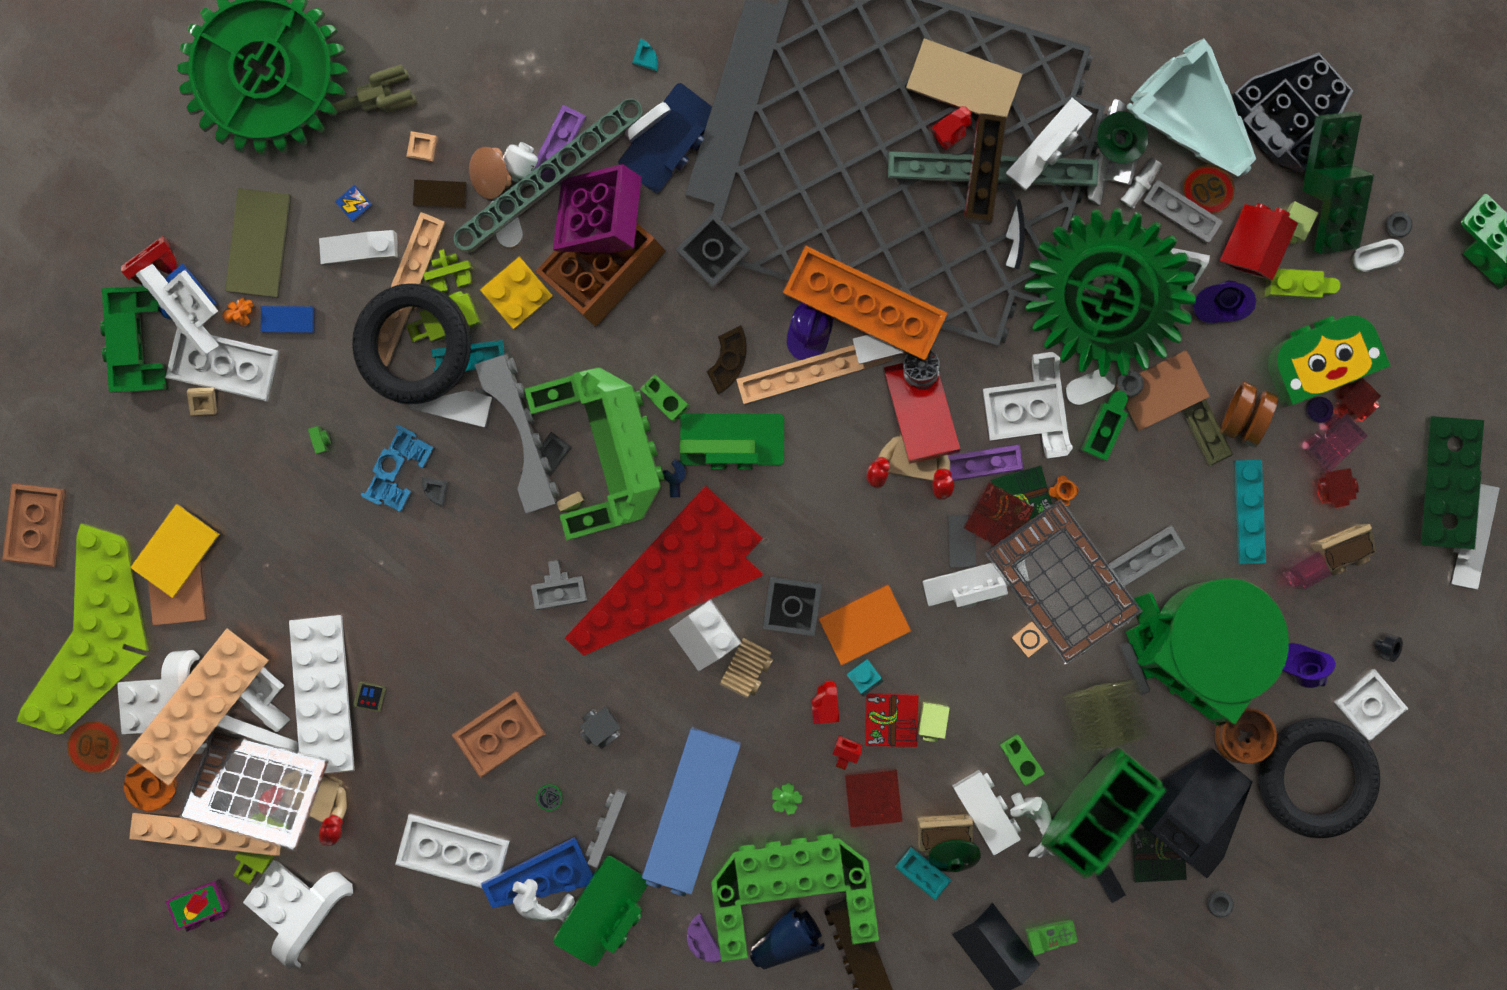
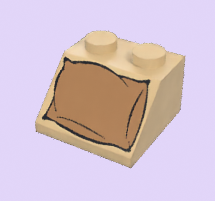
(1346, 548)
(943, 828)

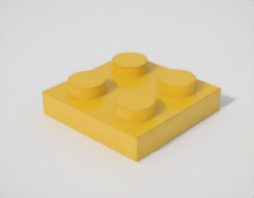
(516, 293)

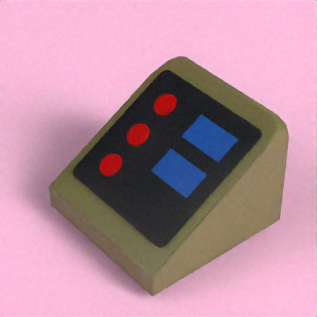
(369, 696)

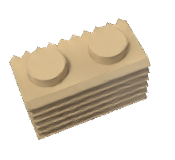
(746, 667)

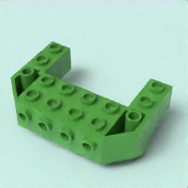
(620, 443)
(791, 873)

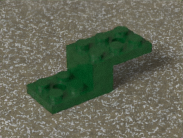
(1338, 182)
(1452, 482)

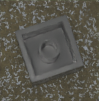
(712, 250)
(792, 606)

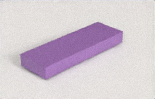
(561, 133)
(986, 462)

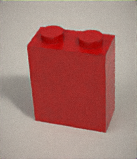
(1259, 241)

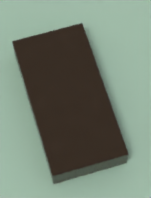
(439, 194)

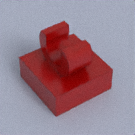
(846, 751)

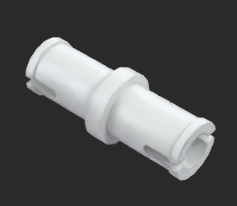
(1142, 182)

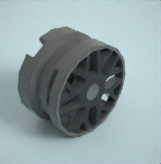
(920, 372)

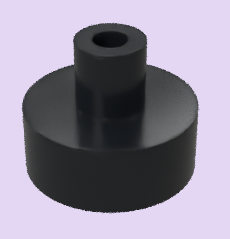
(1390, 647)

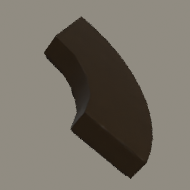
(730, 361)

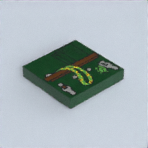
(1028, 486)
(1154, 859)

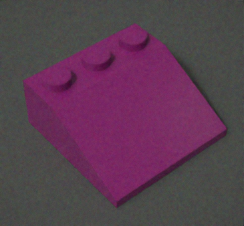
(598, 211)

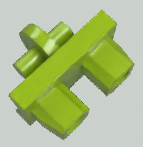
(460, 270)

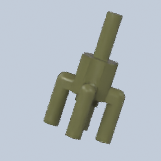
(378, 93)

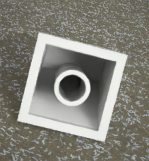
(705, 635)

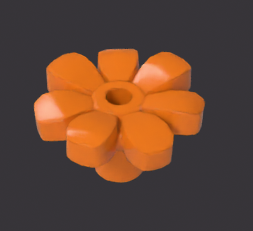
(238, 312)

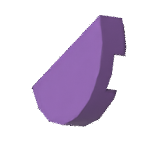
(702, 941)

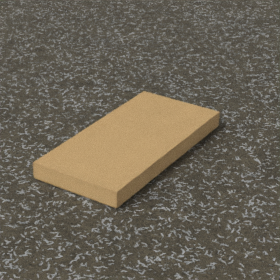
(963, 80)

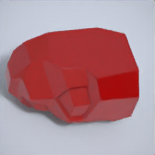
(952, 128)
(825, 704)

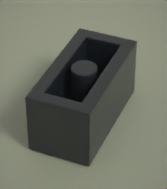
(1110, 884)

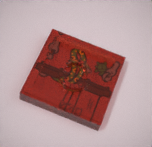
(997, 514)

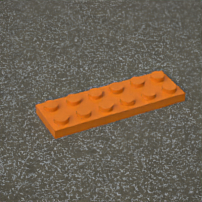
(865, 303)

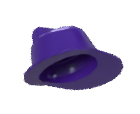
(1224, 302)
(808, 332)
(1308, 665)

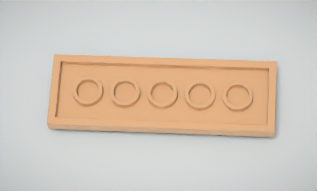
(197, 706)

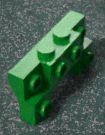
(124, 340)

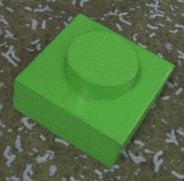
(320, 439)

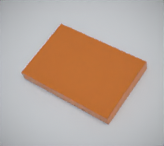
(864, 624)

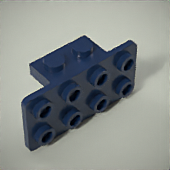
(668, 143)

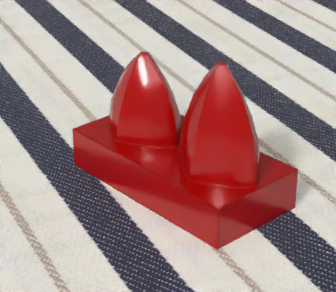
(157, 253)

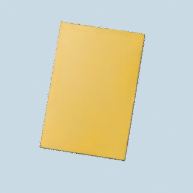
(175, 551)

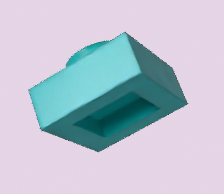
(865, 677)

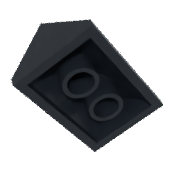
(996, 949)

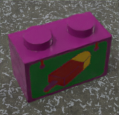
(197, 905)

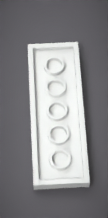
(322, 691)

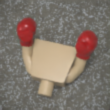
(895, 461)
(330, 809)

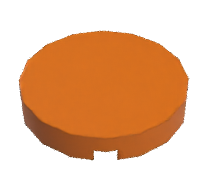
(147, 790)

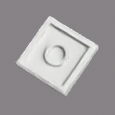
(1370, 705)

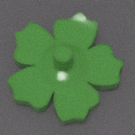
(786, 799)

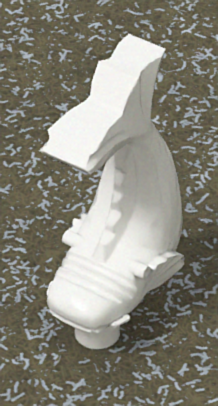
(1038, 810)
(528, 906)

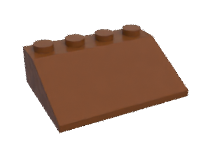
(597, 279)

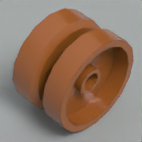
(1249, 414)

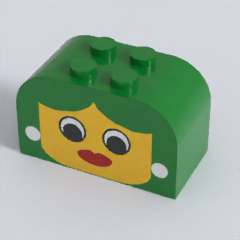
(1325, 358)

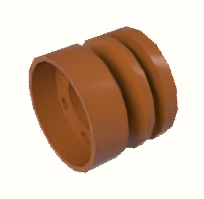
(1258, 743)

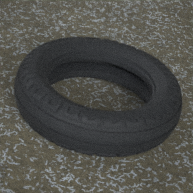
(366, 343)
(1365, 787)

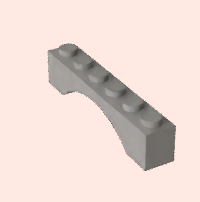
(535, 484)

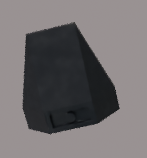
(1284, 103)
(1200, 810)

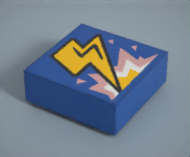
(353, 203)

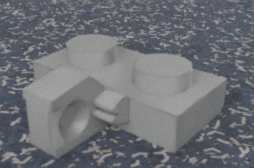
(558, 589)

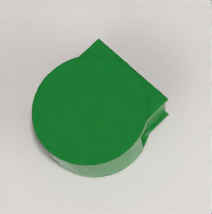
(1218, 646)
(1102, 813)

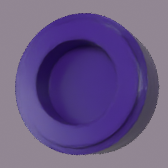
(1319, 409)

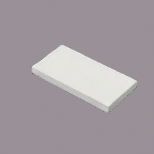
(228, 368)
(451, 851)

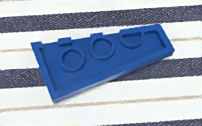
(553, 870)

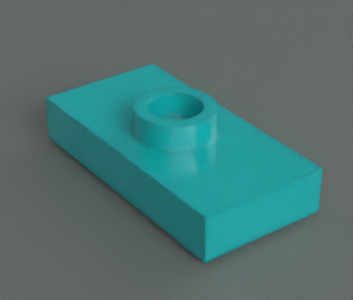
(922, 873)

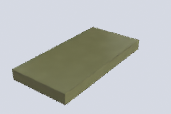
(257, 243)

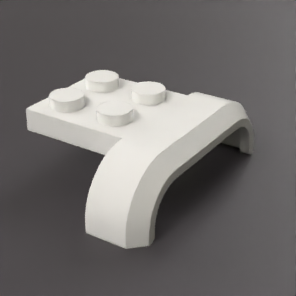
(1031, 408)
(144, 699)
(294, 907)

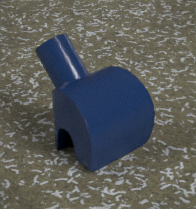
(675, 479)

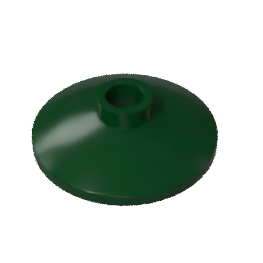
(1134, 135)
(954, 855)

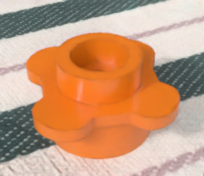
(1069, 486)

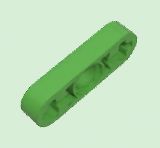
(701, 447)

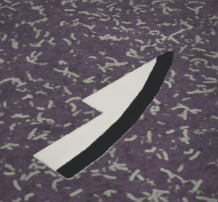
(1016, 232)

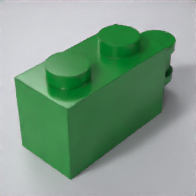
(1106, 427)

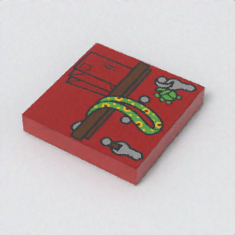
(891, 720)

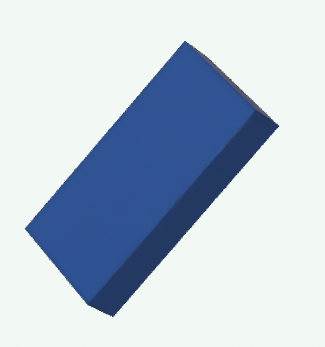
(287, 319)

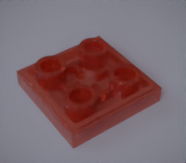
(873, 798)

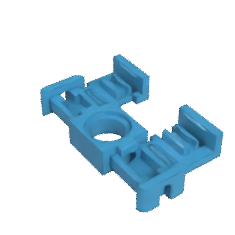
(401, 446)

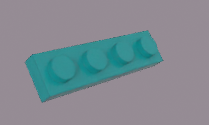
(1250, 511)

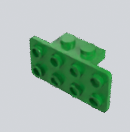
(1488, 226)
(764, 429)
(603, 912)

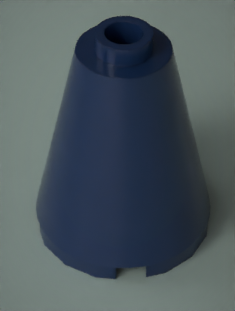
(787, 940)

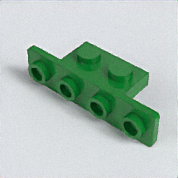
(1143, 633)

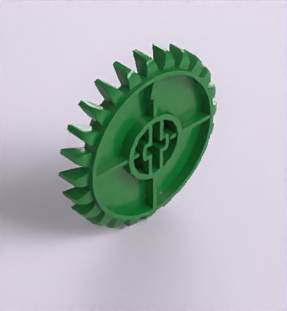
(244, 105)
(1075, 282)

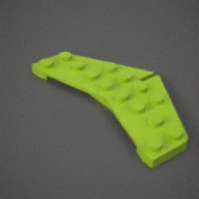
(95, 652)

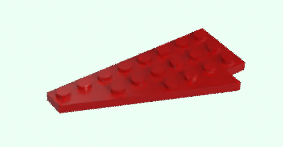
(684, 566)

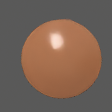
(489, 172)

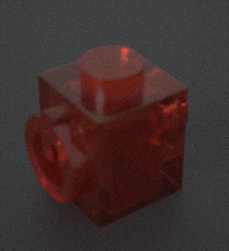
(1358, 399)
(1337, 487)

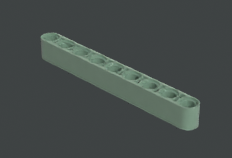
(535, 177)

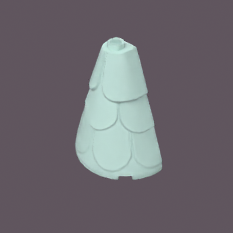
(1196, 110)

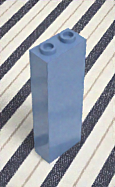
(690, 812)

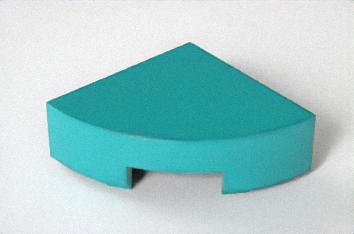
(645, 56)

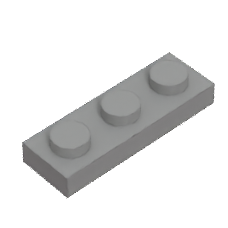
(1182, 211)
(1147, 555)
(605, 827)

